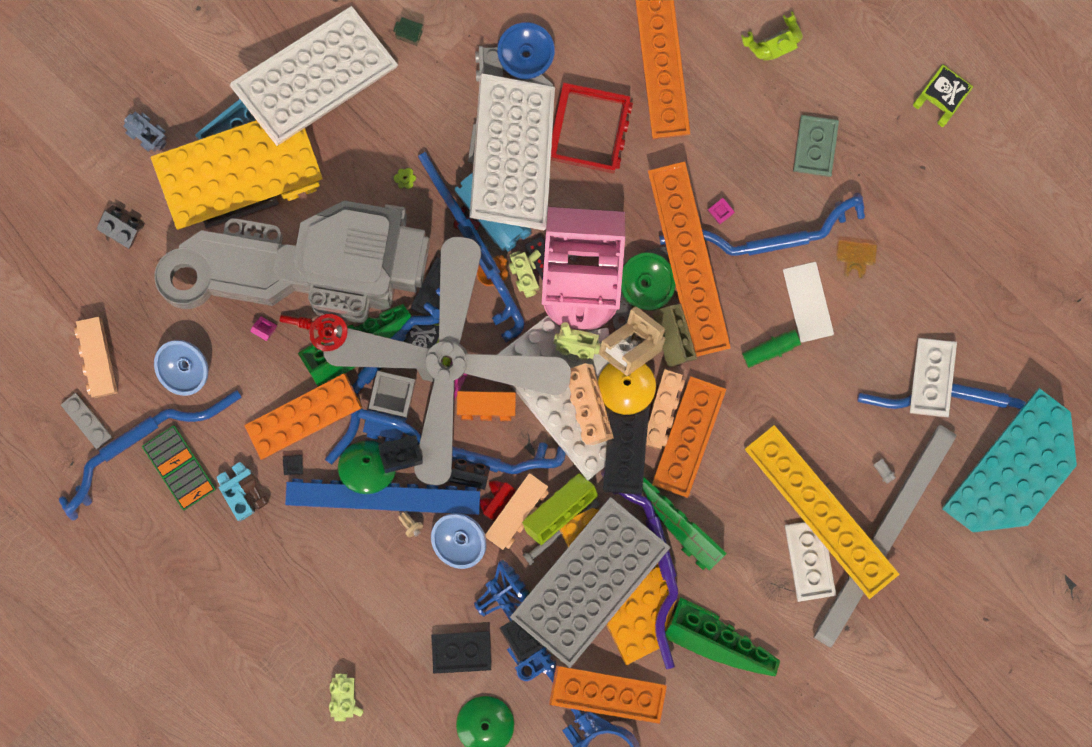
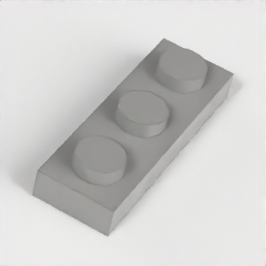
(86, 421)

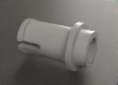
(884, 471)

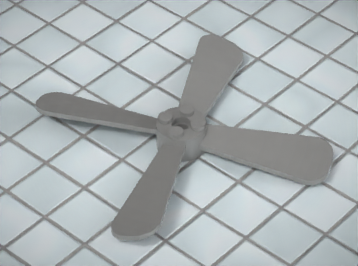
(457, 277)

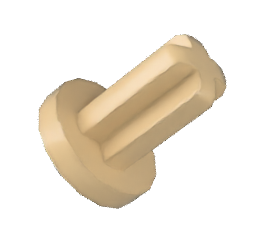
(412, 527)

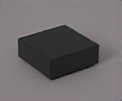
(293, 465)

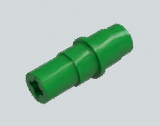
(771, 348)

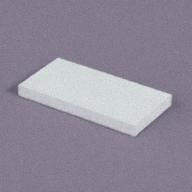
(933, 377)
(809, 563)

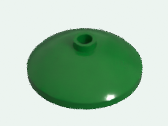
(658, 278)
(361, 476)
(485, 710)

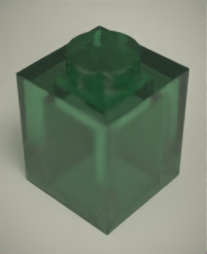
(408, 31)

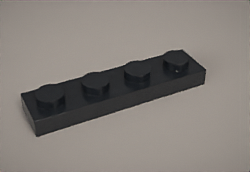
(241, 212)

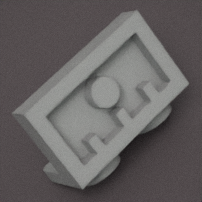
(488, 62)

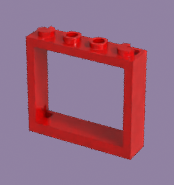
(596, 94)

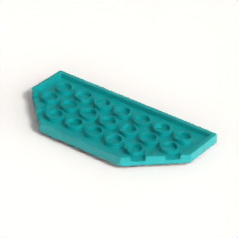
(1018, 469)

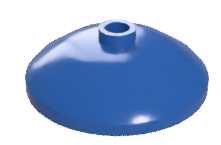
(530, 39)

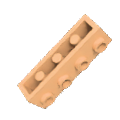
(96, 357)
(589, 405)
(662, 408)
(516, 511)

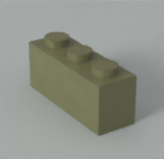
(678, 343)

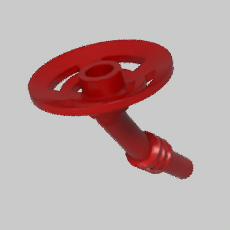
(323, 329)

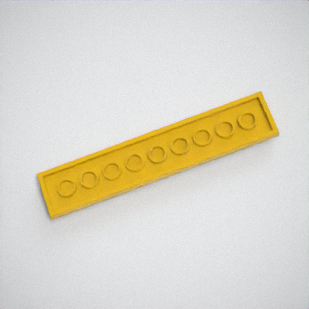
(822, 512)

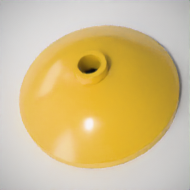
(624, 398)

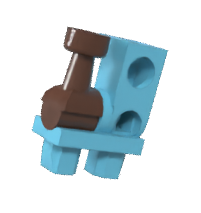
(236, 489)

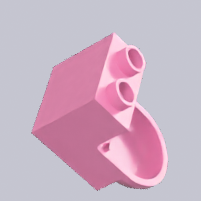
(580, 293)

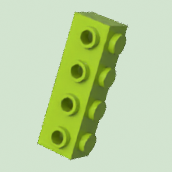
(560, 509)

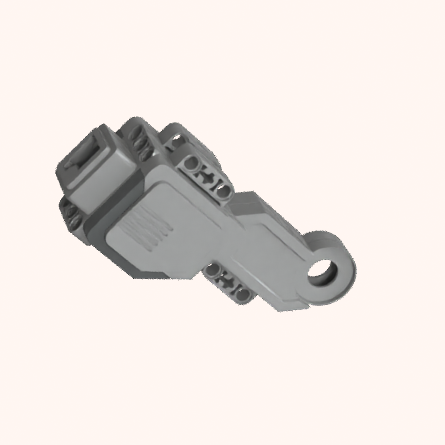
(341, 258)

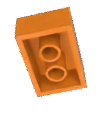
(486, 405)

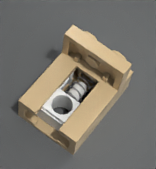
(633, 343)

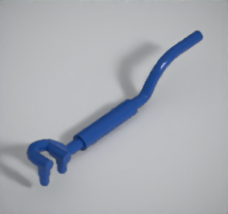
(791, 239)
(486, 262)
(368, 373)
(958, 391)
(130, 438)
(458, 453)

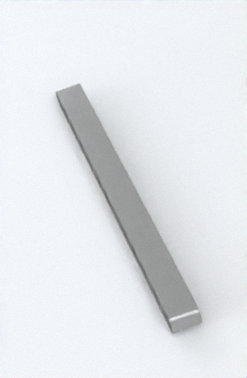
(888, 530)

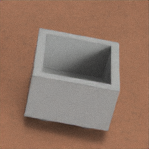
(392, 394)

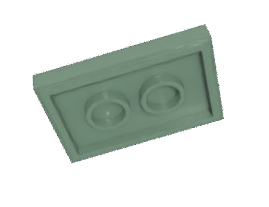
(816, 146)

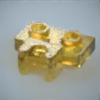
(856, 256)

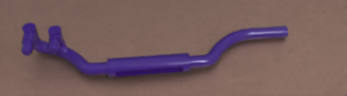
(667, 571)

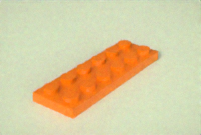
(303, 416)
(689, 437)
(607, 694)

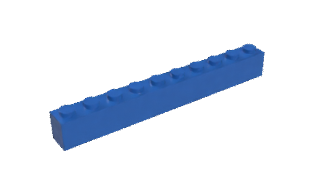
(391, 498)

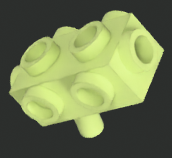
(524, 267)
(576, 342)
(342, 698)

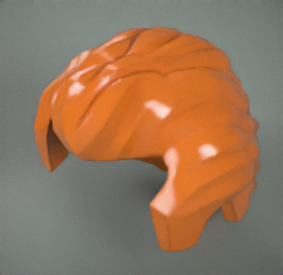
(501, 263)

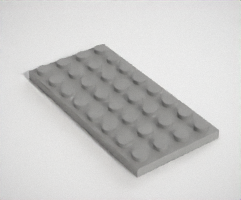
(590, 582)

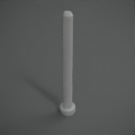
(539, 549)

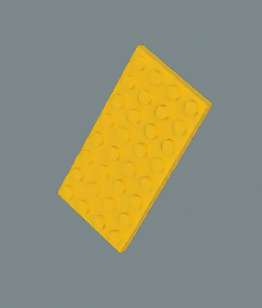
(232, 172)

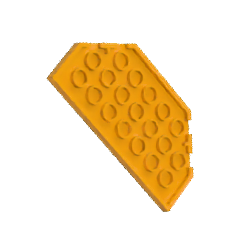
(636, 619)

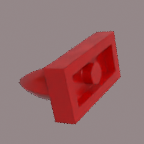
(503, 493)

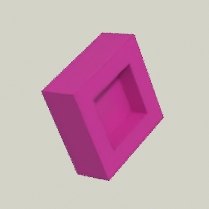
(721, 211)
(263, 328)

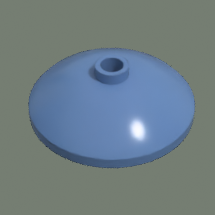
(173, 371)
(450, 544)

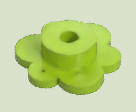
(408, 183)

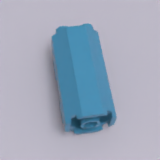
(502, 234)

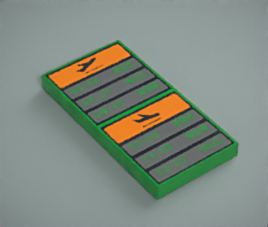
(179, 468)

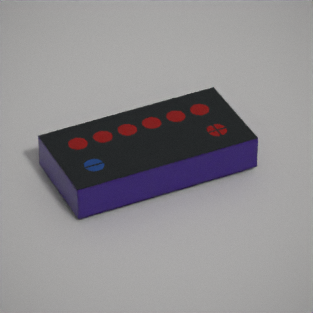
(537, 244)

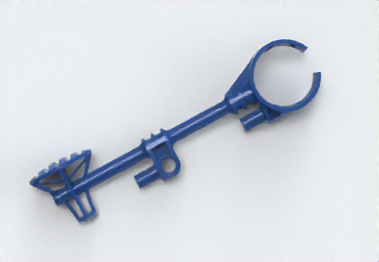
(542, 662)

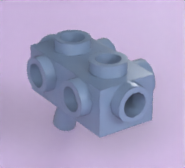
(139, 127)

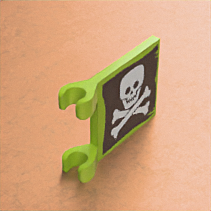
(946, 92)
(426, 337)

